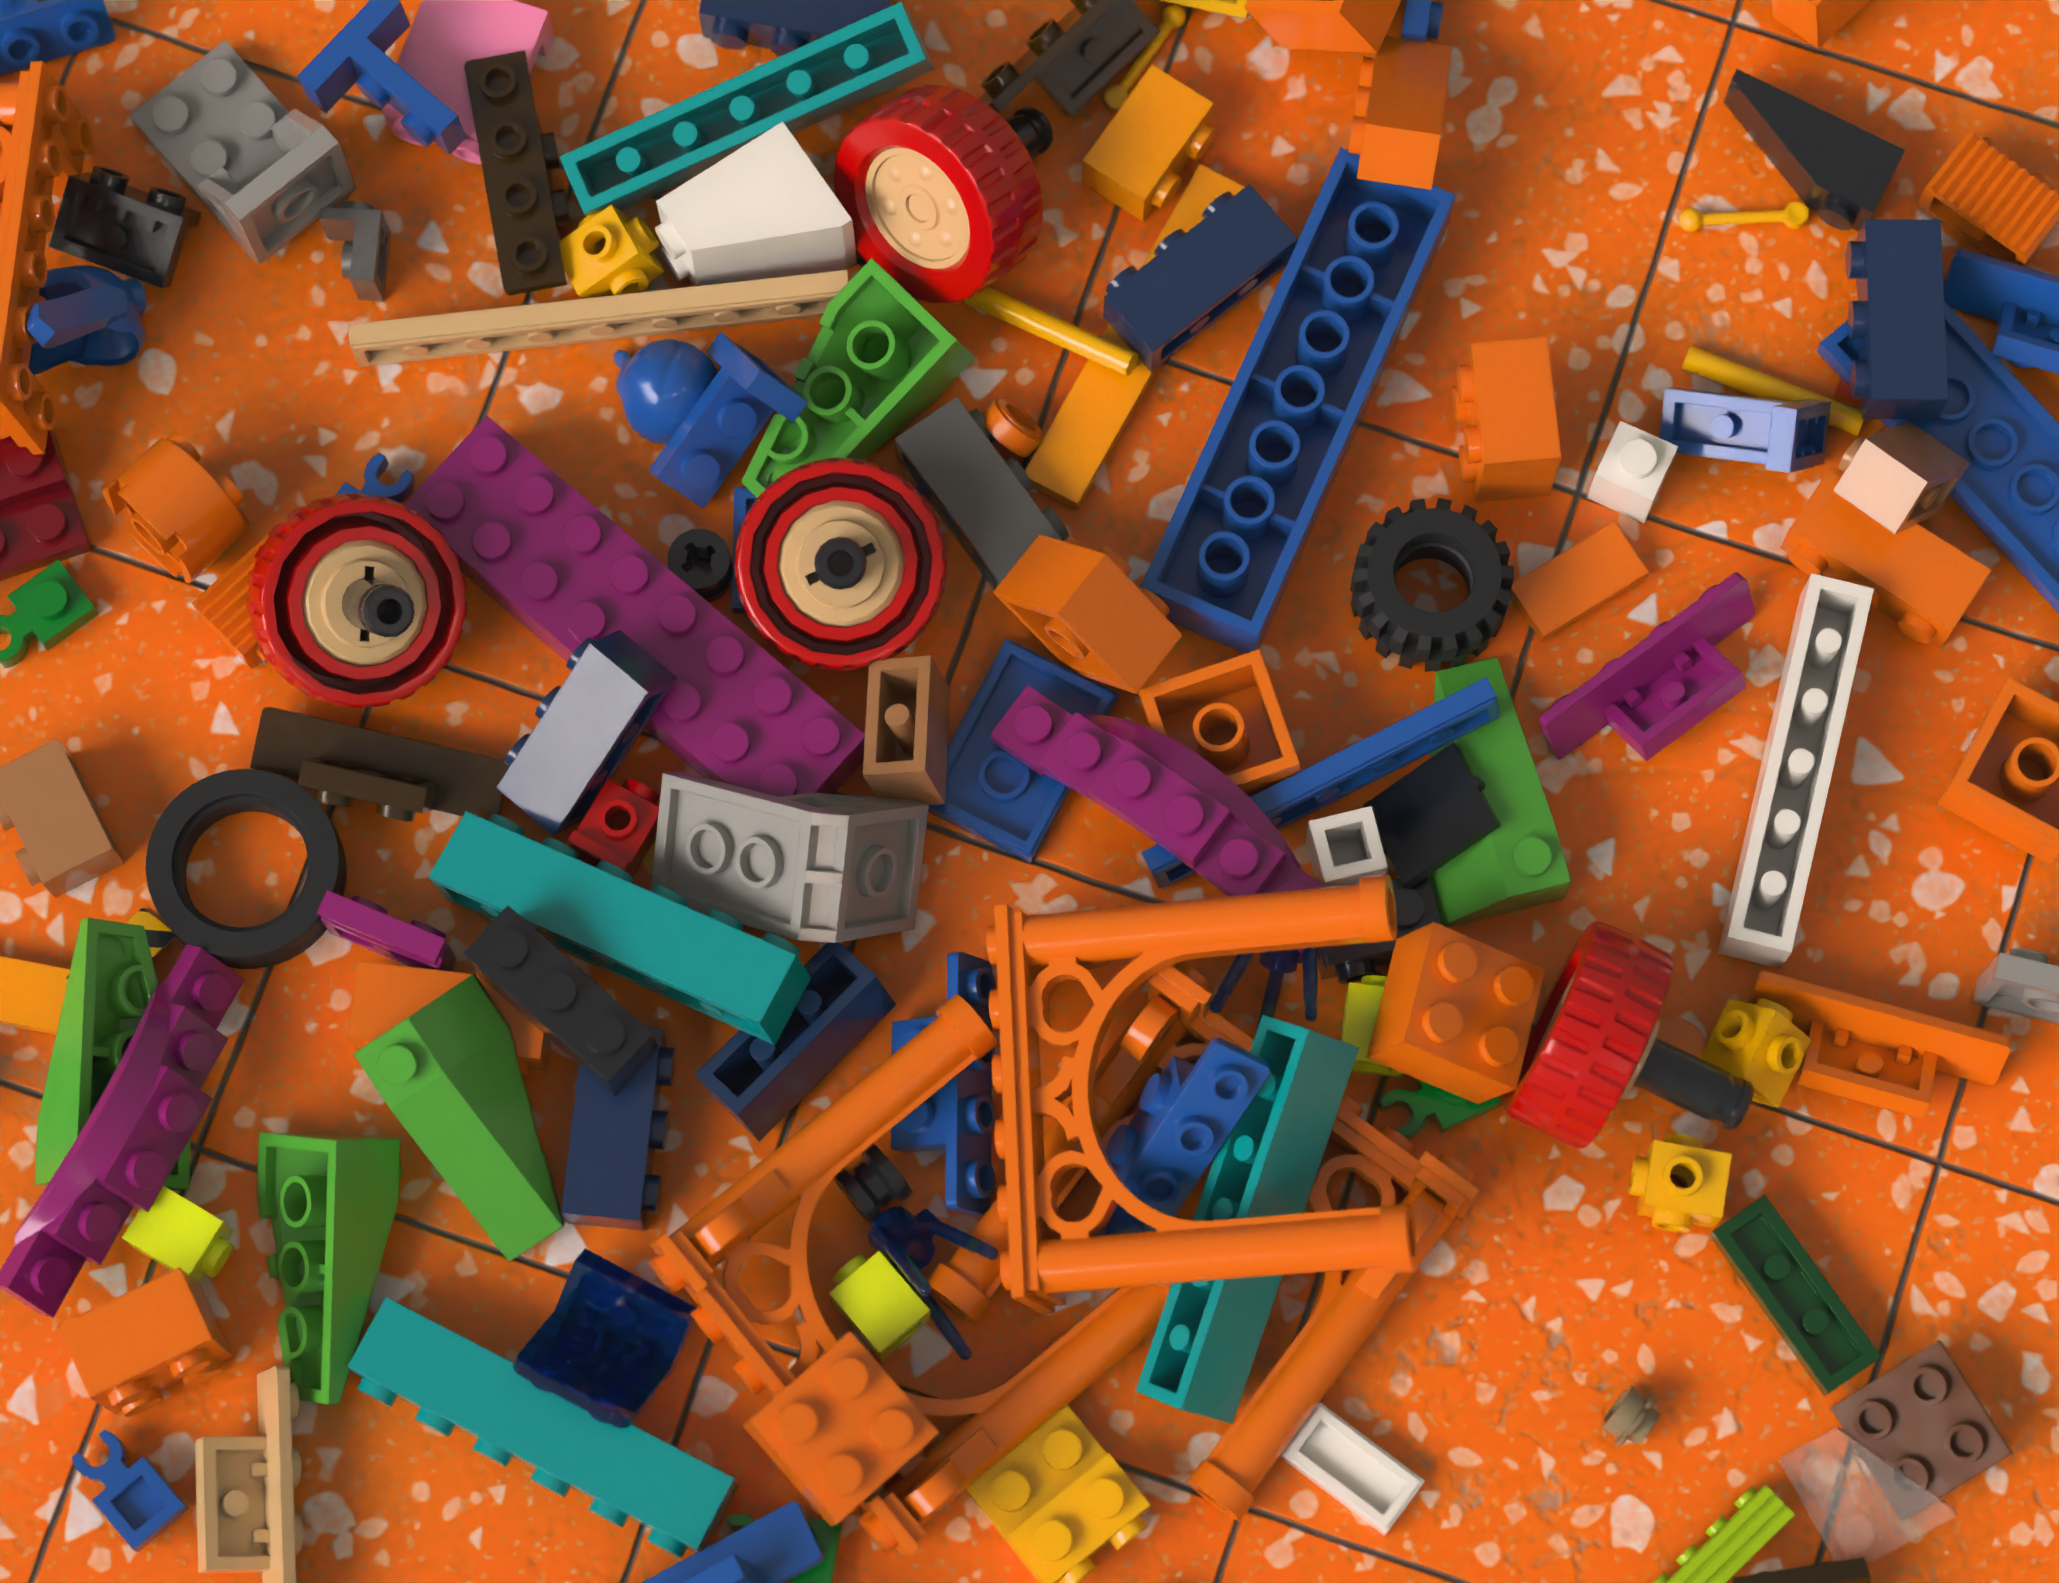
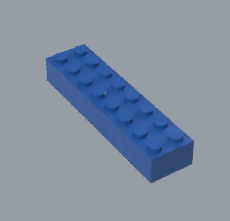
(1296, 404)

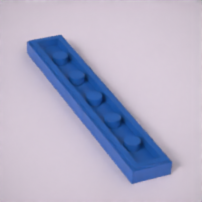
(1357, 766)

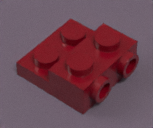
(37, 509)

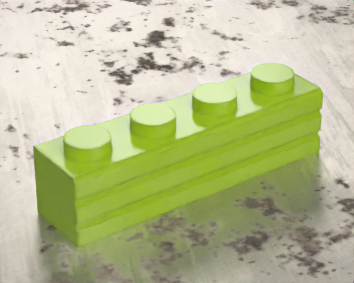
(1732, 1540)

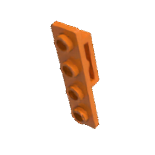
(1879, 1049)

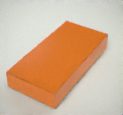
(1578, 581)

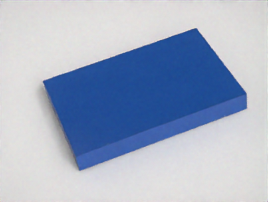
(989, 788)

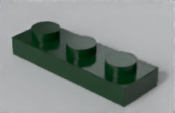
(1794, 1295)

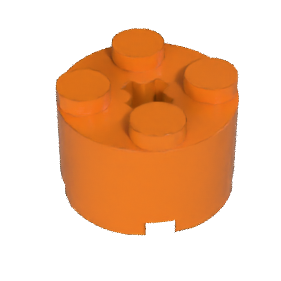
(178, 508)

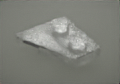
(1859, 1499)

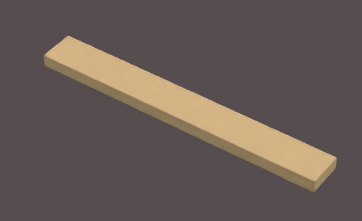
(594, 319)

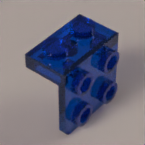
(607, 1341)

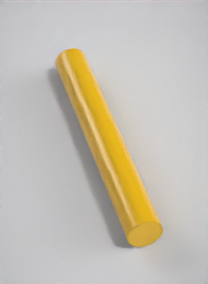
(1055, 330)
(1766, 386)

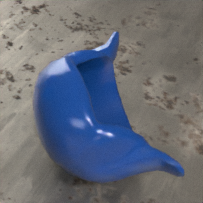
(661, 386)

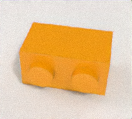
(1149, 144)

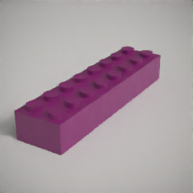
(581, 577)

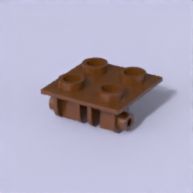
(1925, 1422)

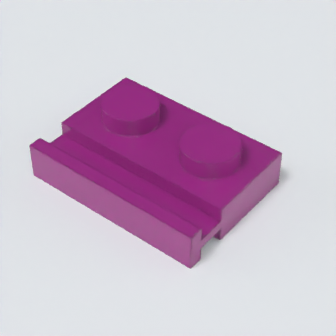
(371, 928)

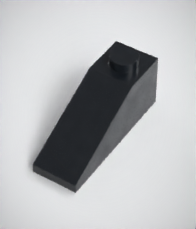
(1822, 157)

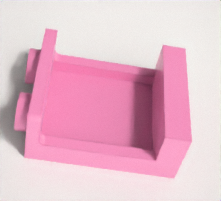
(461, 31)

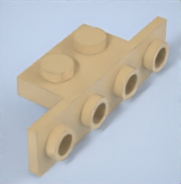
(248, 1490)

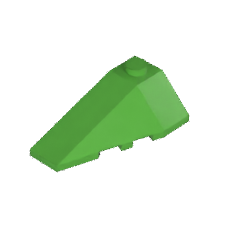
(863, 379)
(1522, 858)
(99, 1015)
(464, 1103)
(330, 1226)

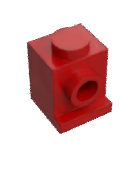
(623, 847)

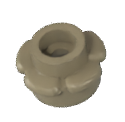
(1631, 1416)

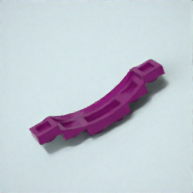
(1157, 790)
(129, 1136)

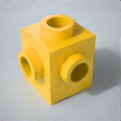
(610, 255)
(1758, 1047)
(1700, 1171)

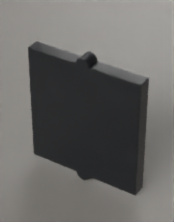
(1432, 815)

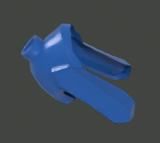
(86, 319)

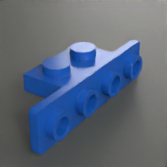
(50, 30)
(2014, 296)
(962, 1110)
(1181, 1128)
(761, 1552)

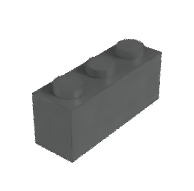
(975, 489)

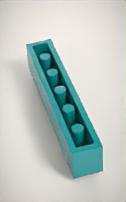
(715, 123)
(624, 927)
(1261, 1170)
(483, 1396)

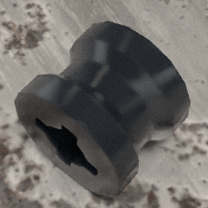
(707, 577)
(872, 1183)

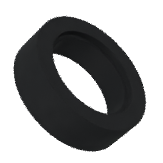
(203, 806)

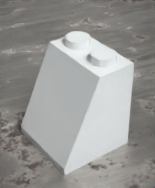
(755, 217)

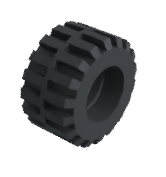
(1439, 536)

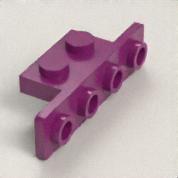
(1661, 682)

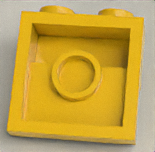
(1060, 1500)

